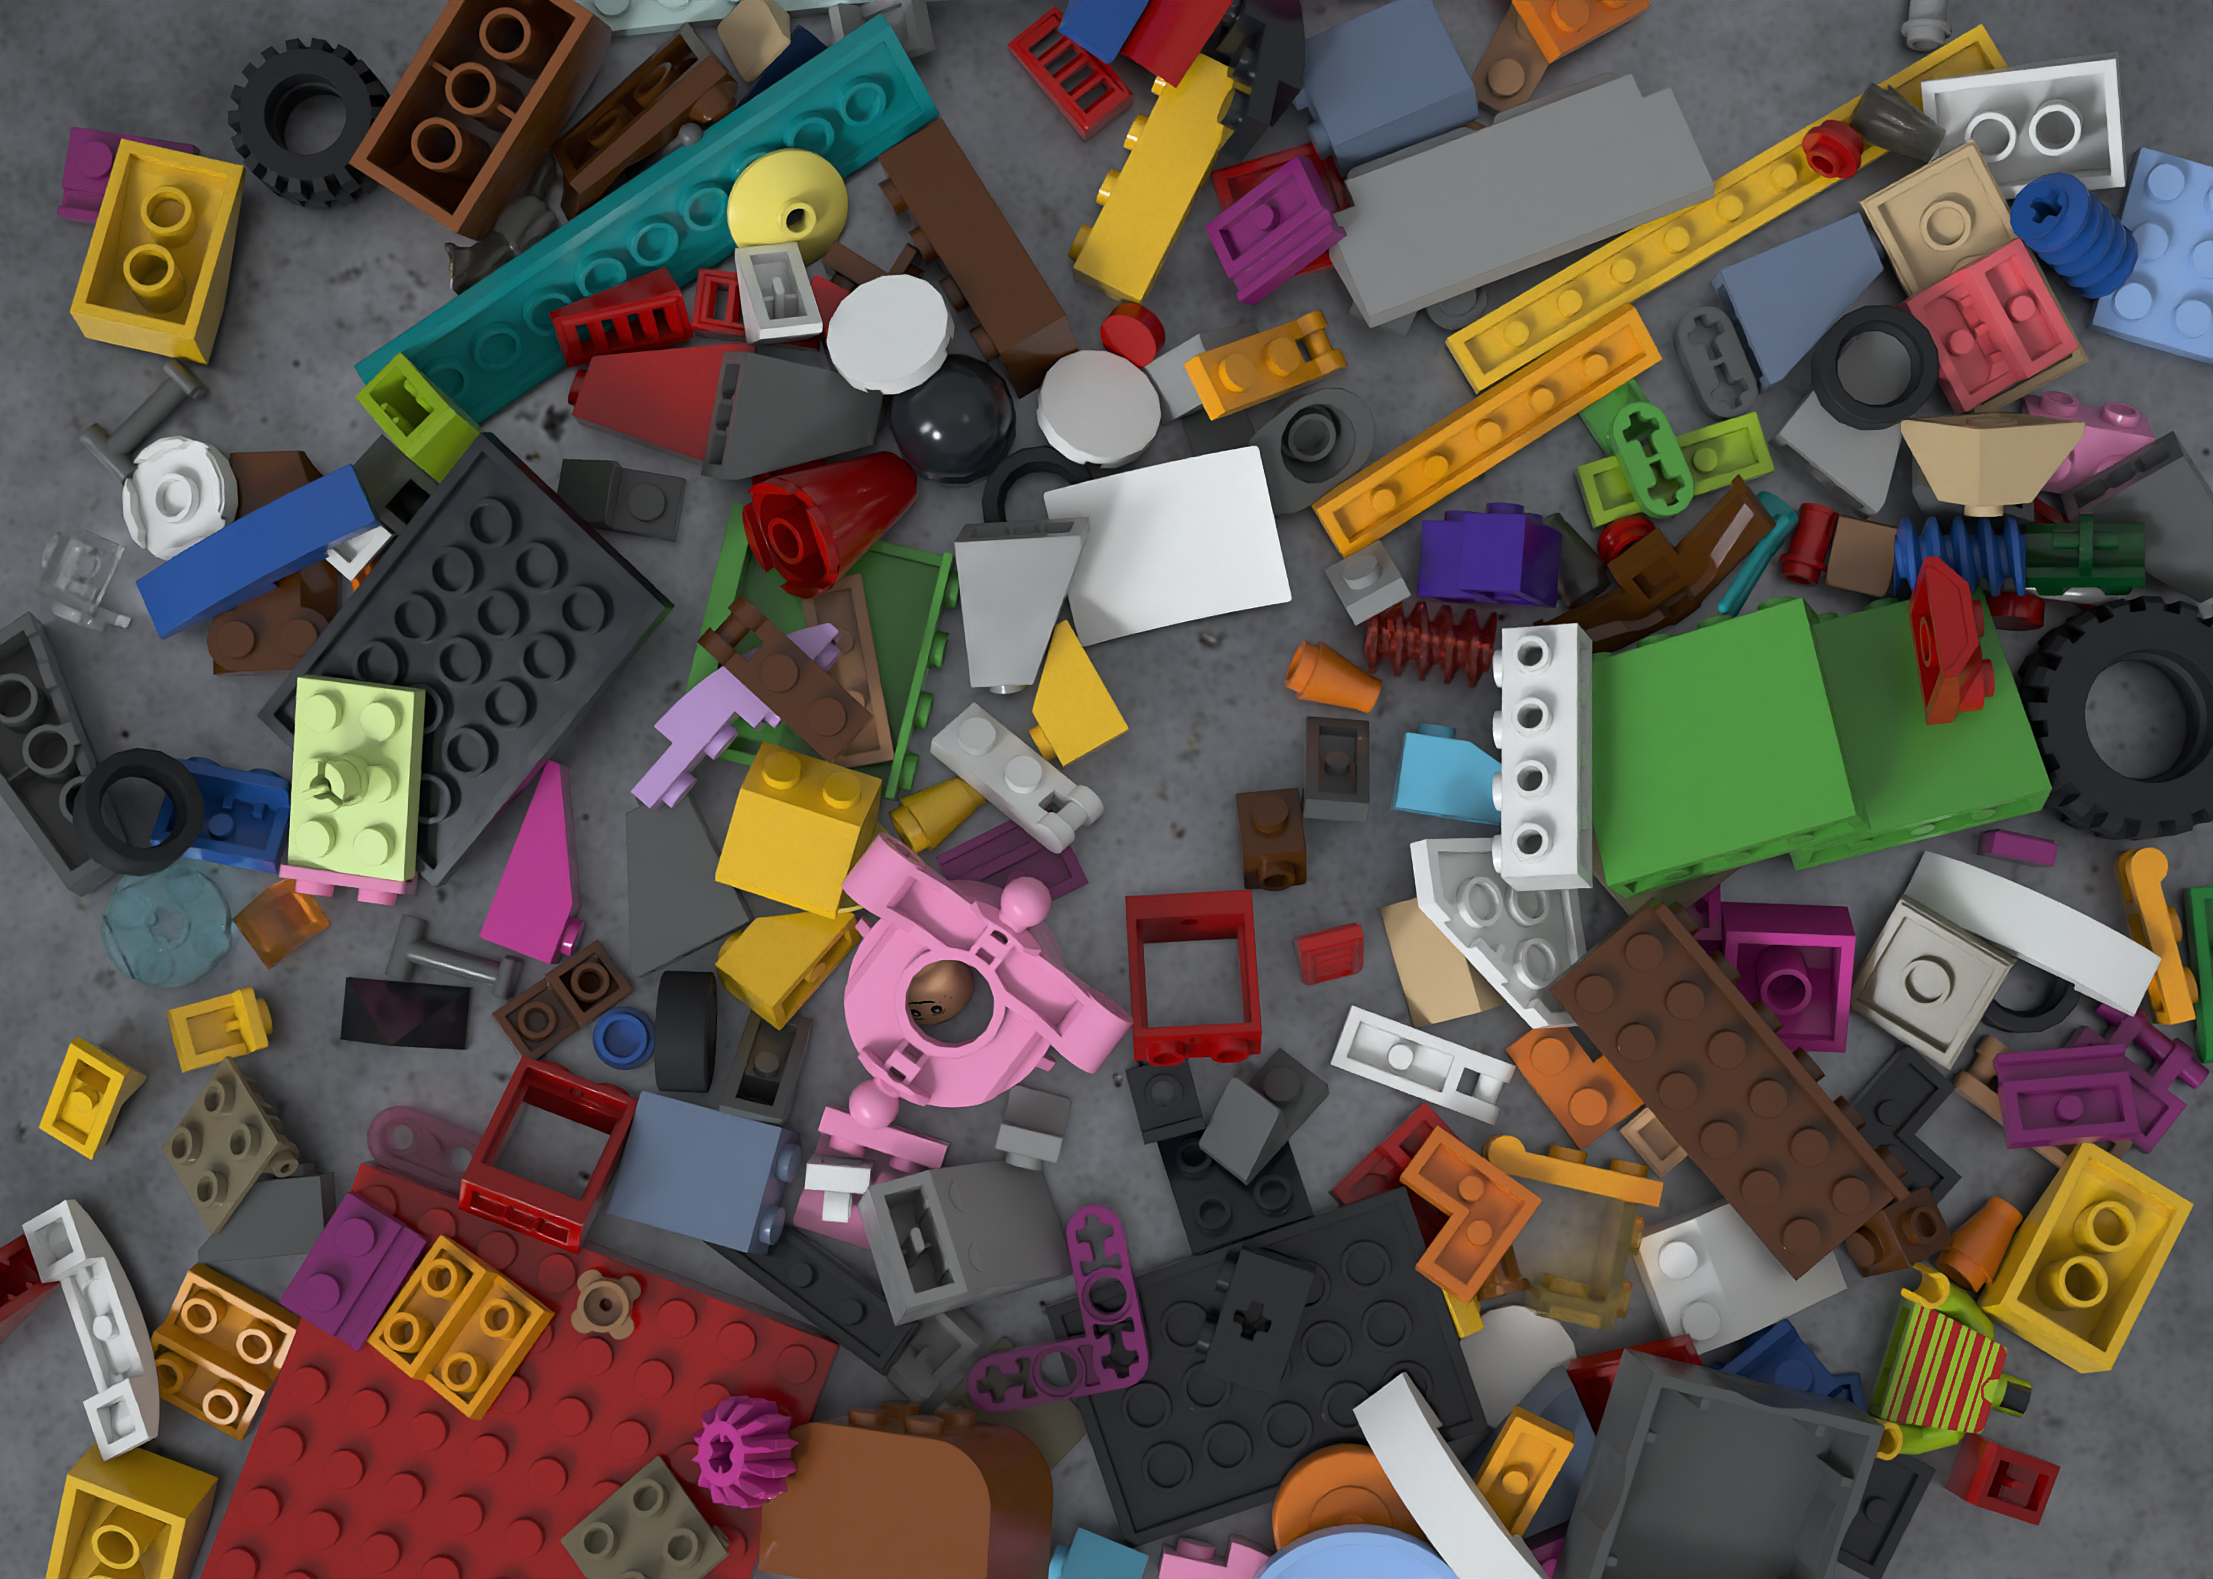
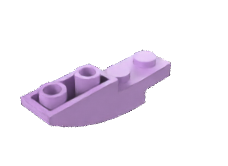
(704, 720)

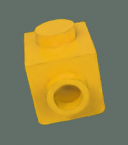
(219, 1028)

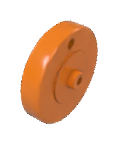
(1336, 1489)

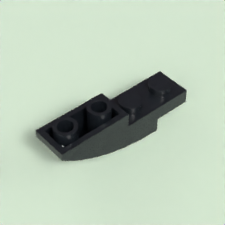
(1266, 69)

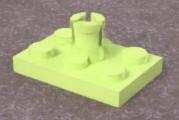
(356, 777)

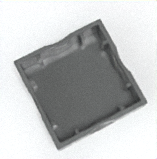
(1716, 1478)

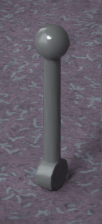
(688, 135)

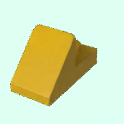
(88, 1097)

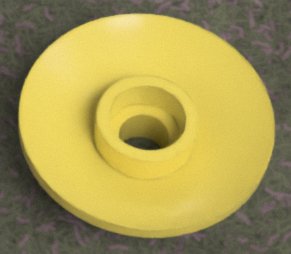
(780, 184)

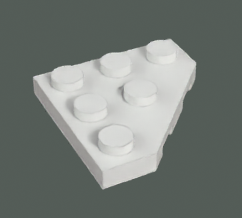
(1506, 934)

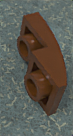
(562, 1002)

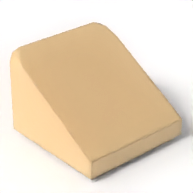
(755, 35)

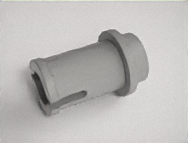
(1927, 25)

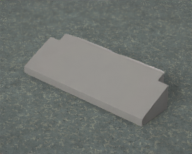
(1513, 193)

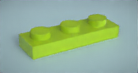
(1713, 457)

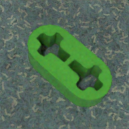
(1665, 454)

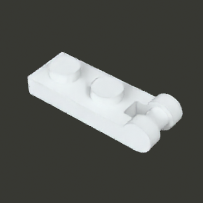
(1015, 778)
(1419, 1064)

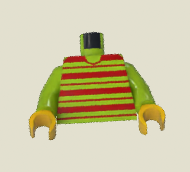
(1941, 1371)

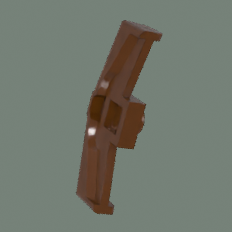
(1668, 581)

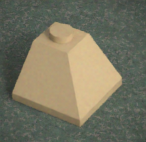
(1990, 456)

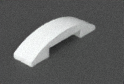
(2037, 930)
(108, 1322)
(1438, 1488)

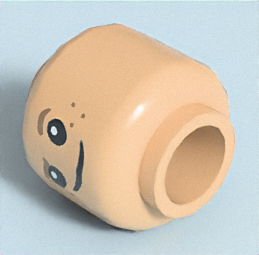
(940, 991)

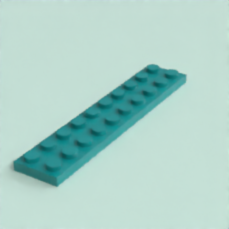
(673, 216)

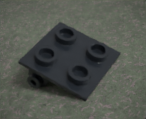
(1222, 1208)

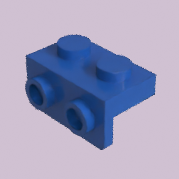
(242, 819)

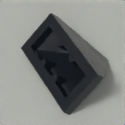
(406, 1014)

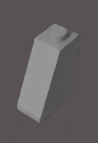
(1842, 459)
(1013, 594)

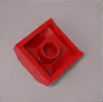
(1947, 643)

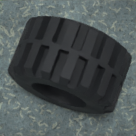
(273, 95)

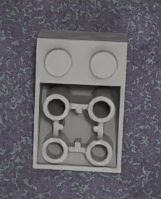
(962, 1236)

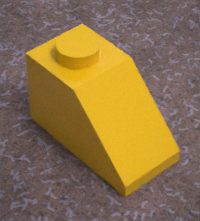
(1072, 704)
(784, 960)

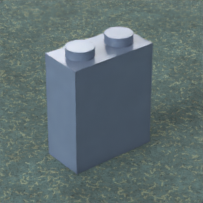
(1383, 84)
(705, 1174)

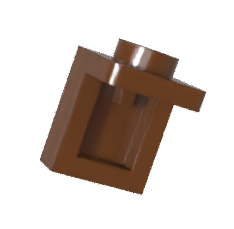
(852, 270)
(1271, 839)
(1899, 1235)

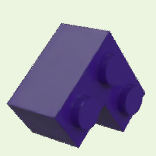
(1490, 558)

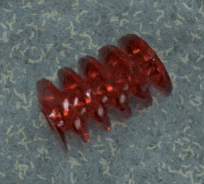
(1430, 642)

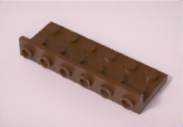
(1729, 1085)

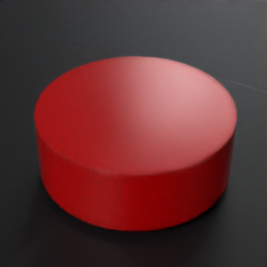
(1133, 333)
(2016, 612)

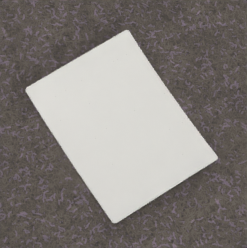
(1173, 544)

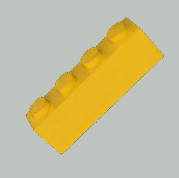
(1156, 187)

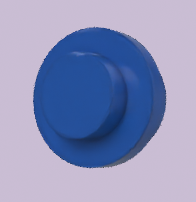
(624, 1038)

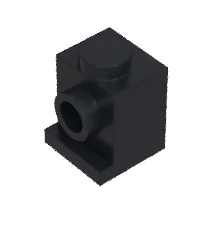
(1170, 1120)

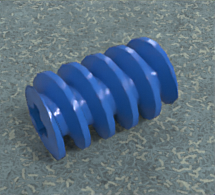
(2074, 234)
(1969, 555)

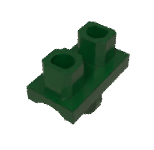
(2085, 556)

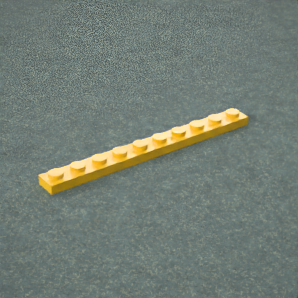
(1682, 240)

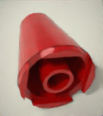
(826, 517)

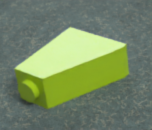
(419, 417)

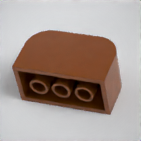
(483, 106)
(910, 1499)

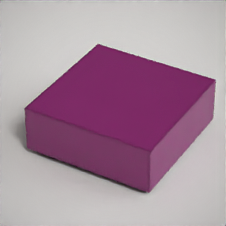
(2017, 848)

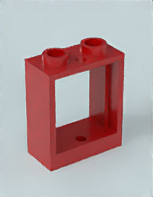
(1193, 918)
(525, 1204)

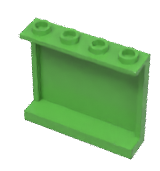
(906, 607)
(1717, 750)
(1915, 774)

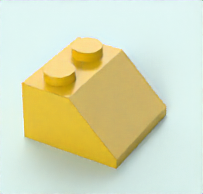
(799, 829)

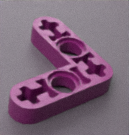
(1085, 1349)

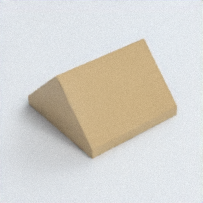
(1431, 970)

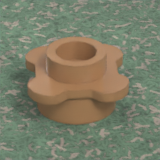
(591, 1316)

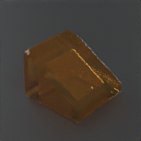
(280, 922)

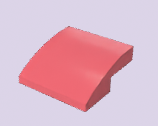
(1991, 325)

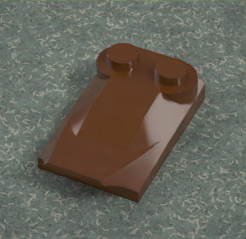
(641, 115)
(281, 625)

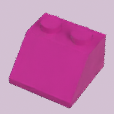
(1797, 965)

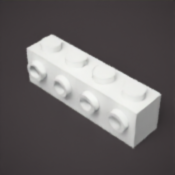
(1544, 758)

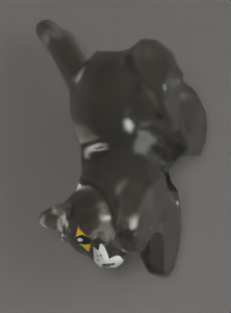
(516, 230)

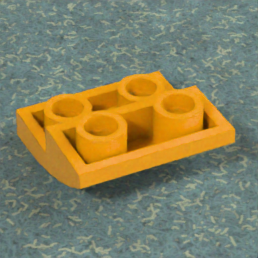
(460, 1327)
(221, 1350)

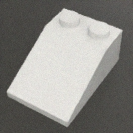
(2037, 120)
(1719, 1280)

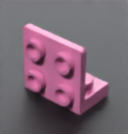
(896, 1155)

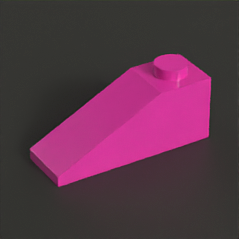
(541, 885)

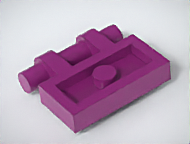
(2154, 1103)

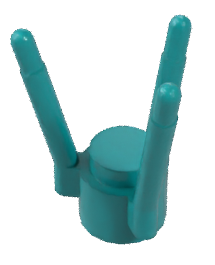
(1760, 556)

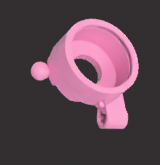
(1000, 936)

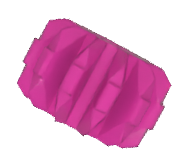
(744, 1451)

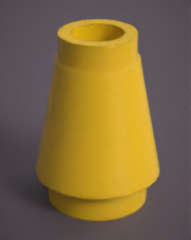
(934, 813)

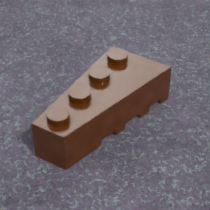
(979, 255)

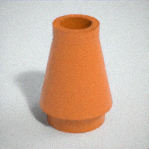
(1330, 678)
(1980, 1245)

